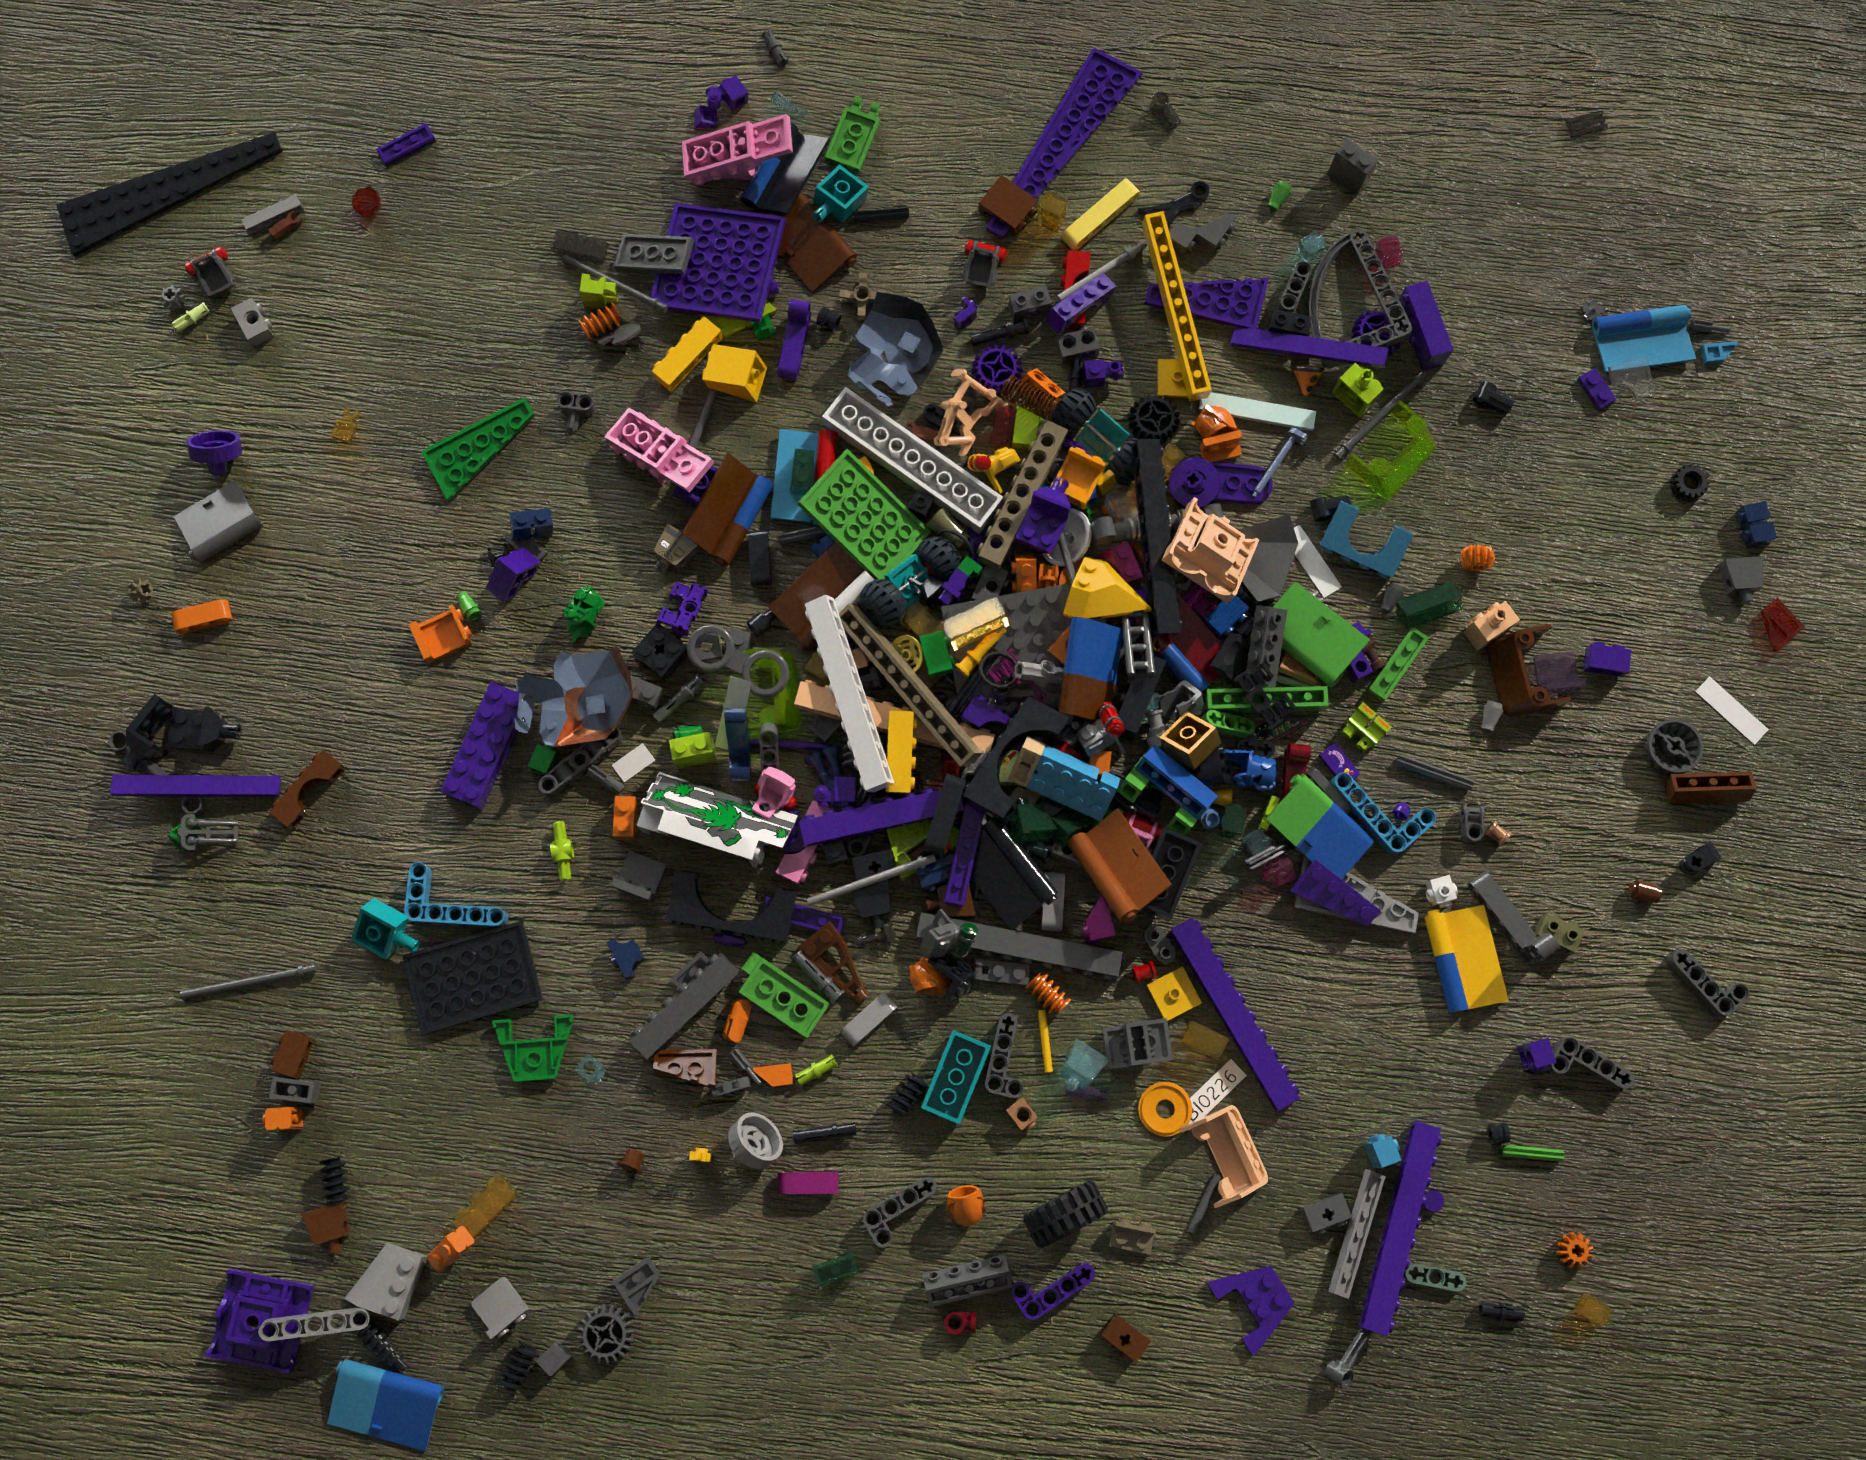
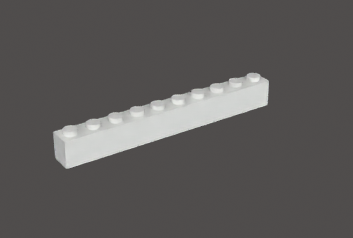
(849, 694)

